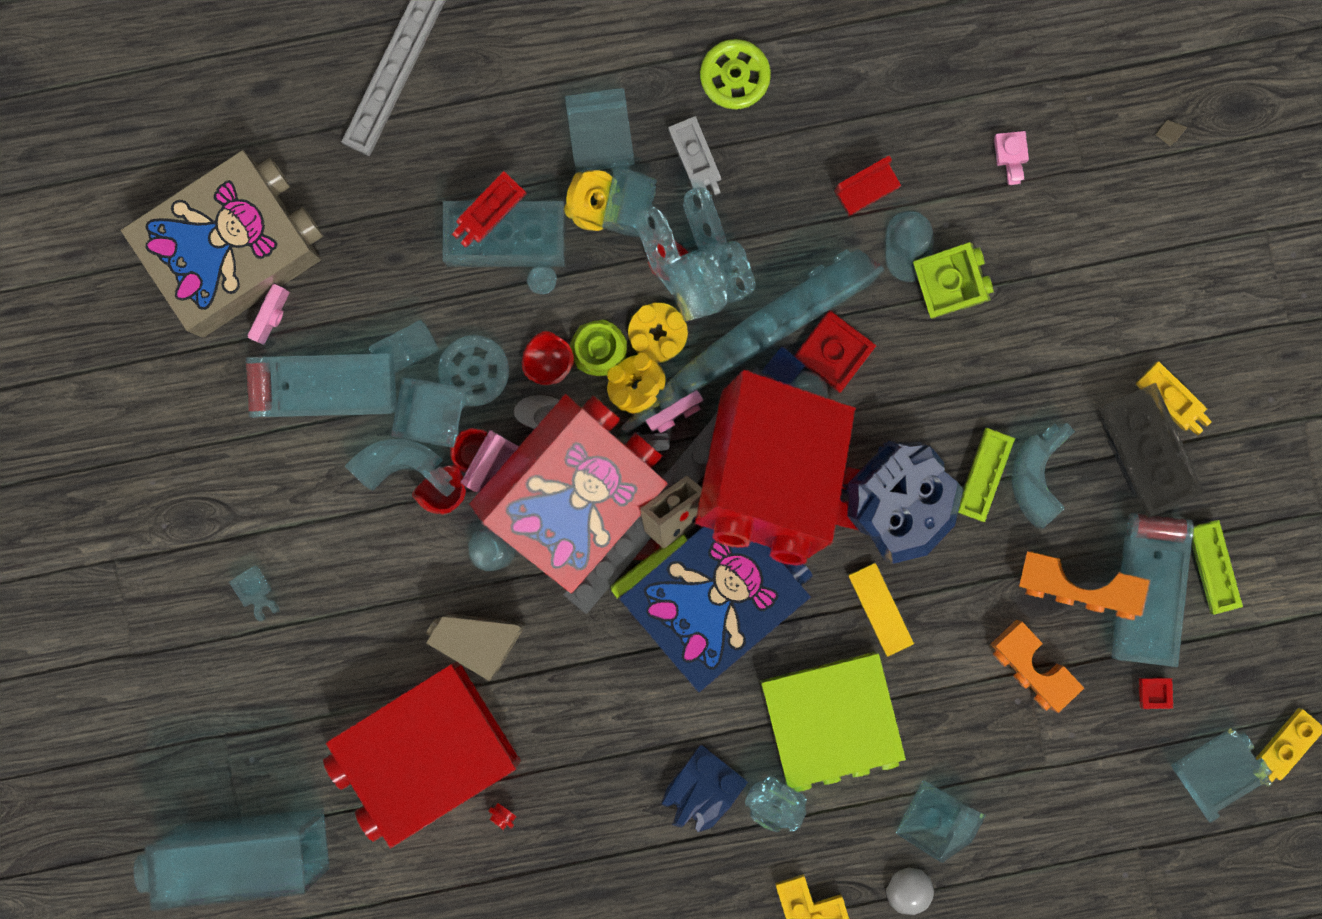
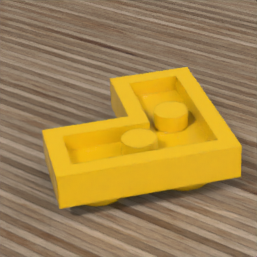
(799, 905)

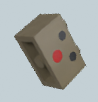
(672, 512)

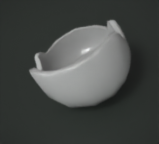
(910, 891)

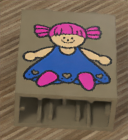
(224, 242)

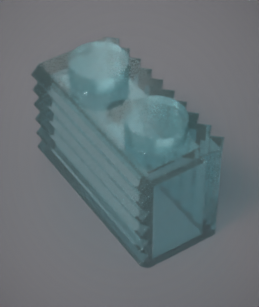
(628, 196)

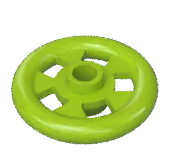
(757, 63)

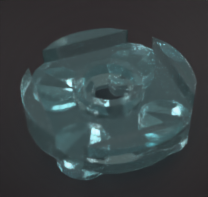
(771, 792)

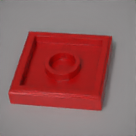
(835, 351)

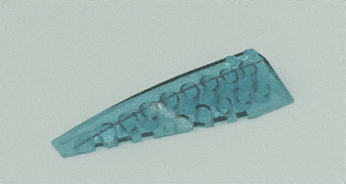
(766, 327)

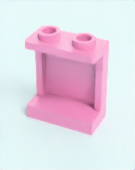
(488, 460)

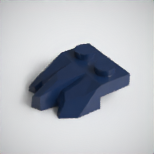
(703, 790)

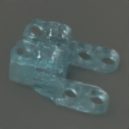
(702, 278)

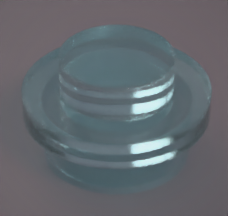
(542, 279)

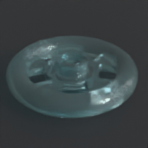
(494, 356)

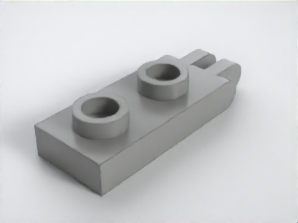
(695, 154)

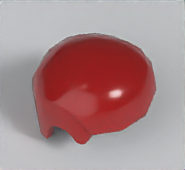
(466, 447)

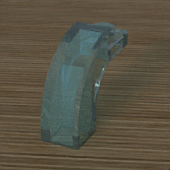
(390, 455)
(1028, 475)

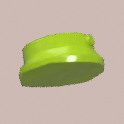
(598, 347)

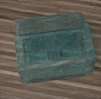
(428, 412)

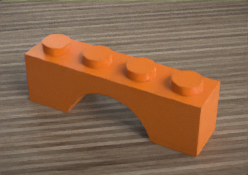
(1045, 575)

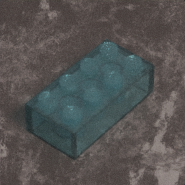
(524, 238)

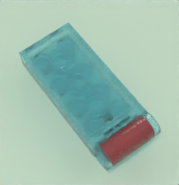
(321, 385)
(1158, 632)

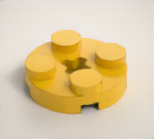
(579, 195)
(649, 317)
(626, 373)

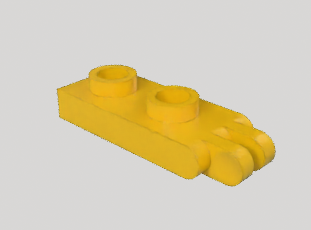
(1179, 400)
(1290, 744)

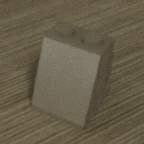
(475, 641)

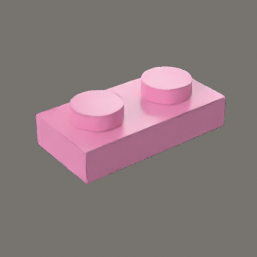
(687, 406)

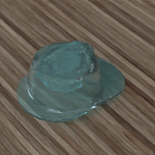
(908, 240)

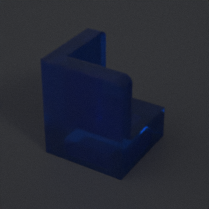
(783, 367)

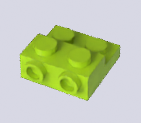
(953, 280)

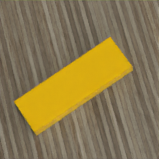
(880, 609)

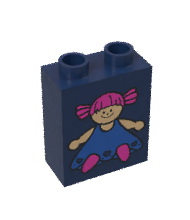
(715, 603)

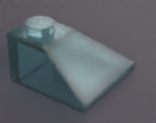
(939, 822)

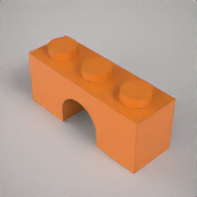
(1052, 688)

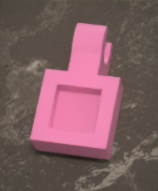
(1012, 151)

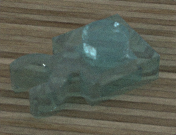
(252, 588)

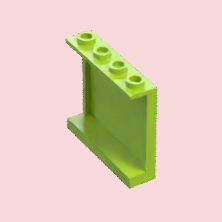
(833, 721)

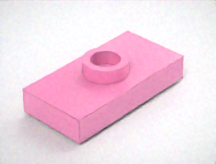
(269, 314)

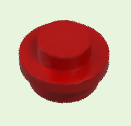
(501, 816)

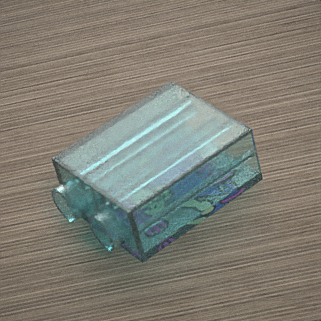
(234, 860)

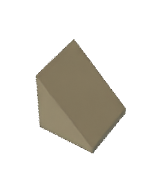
(1170, 132)

